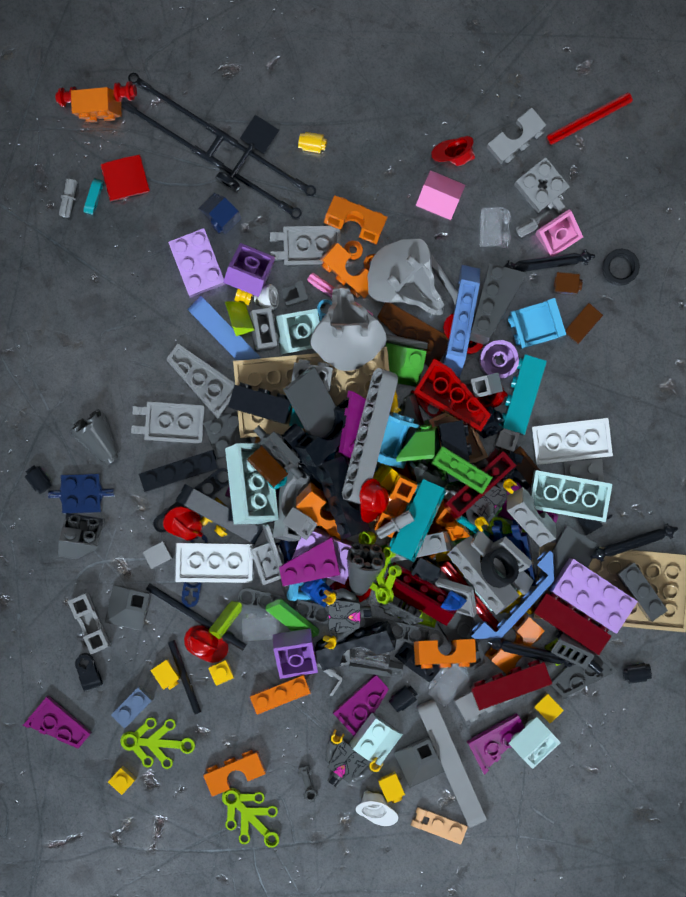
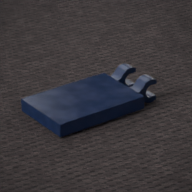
(519, 539)

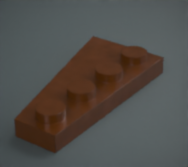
(408, 326)

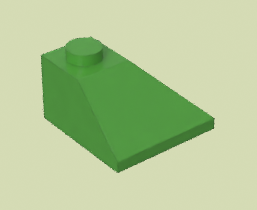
(406, 363)
(422, 445)

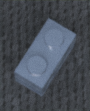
(132, 707)

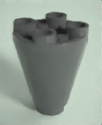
(96, 436)
(364, 566)

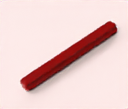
(589, 118)
(482, 610)

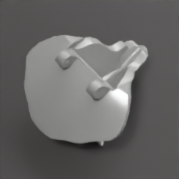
(405, 275)
(347, 333)

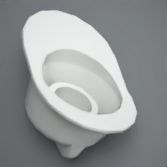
(375, 808)

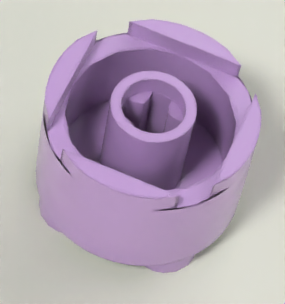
(509, 357)

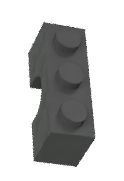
(642, 591)

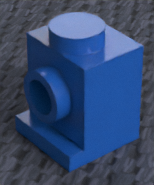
(315, 591)

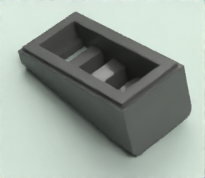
(570, 656)

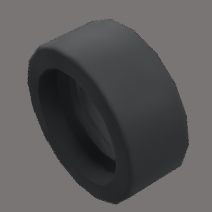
(620, 281)
(509, 562)

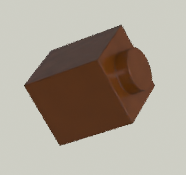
(567, 283)

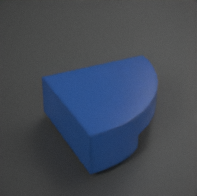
(453, 601)

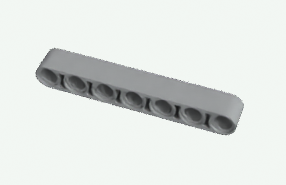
(370, 433)
(451, 763)

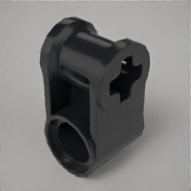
(90, 675)

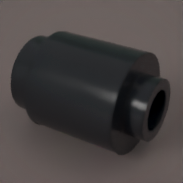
(38, 479)
(637, 673)
(403, 698)

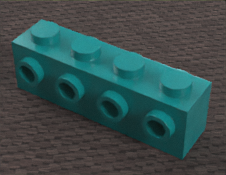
(524, 393)
(423, 509)

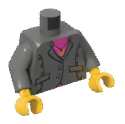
(488, 505)
(343, 615)
(346, 762)

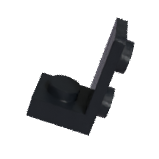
(407, 657)

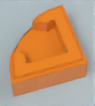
(456, 531)

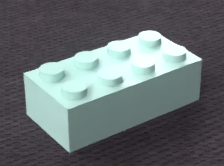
(250, 493)
(570, 495)

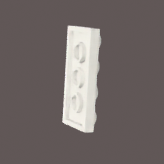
(572, 441)
(213, 562)

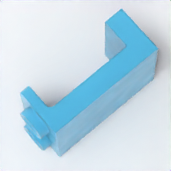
(536, 324)
(393, 439)

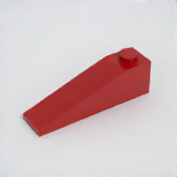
(449, 394)

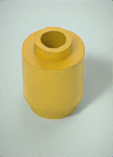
(312, 142)

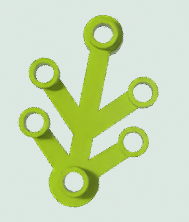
(384, 588)
(154, 742)
(248, 815)

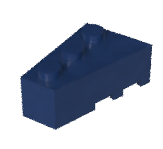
(221, 213)

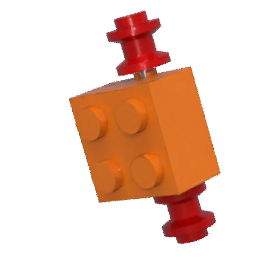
(96, 102)

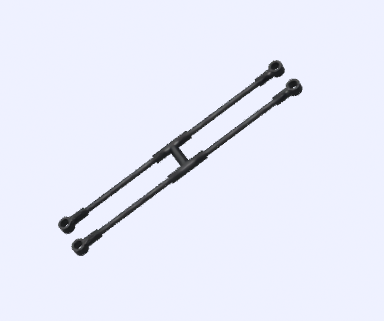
(221, 135)

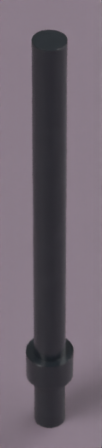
(228, 637)

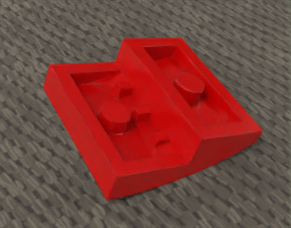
(124, 177)

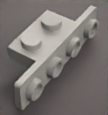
(485, 545)
(267, 559)

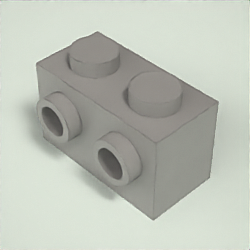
(264, 332)
(323, 369)

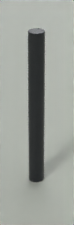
(184, 677)

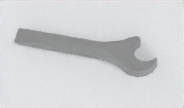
(445, 280)
(406, 341)

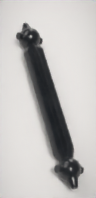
(551, 261)
(634, 542)
(528, 651)

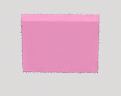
(440, 195)
(559, 233)

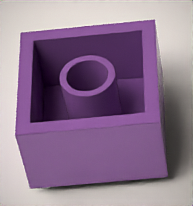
(249, 269)
(295, 653)

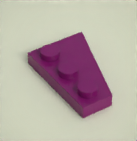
(361, 704)
(57, 722)
(493, 742)

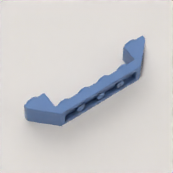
(462, 319)
(485, 631)

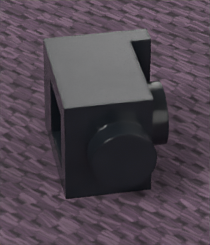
(426, 568)

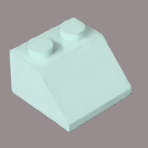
(296, 330)
(375, 739)
(534, 742)

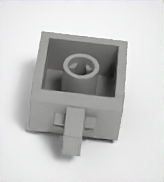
(539, 197)

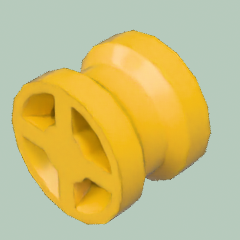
(243, 296)

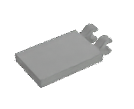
(304, 244)
(171, 422)

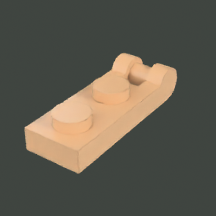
(440, 825)

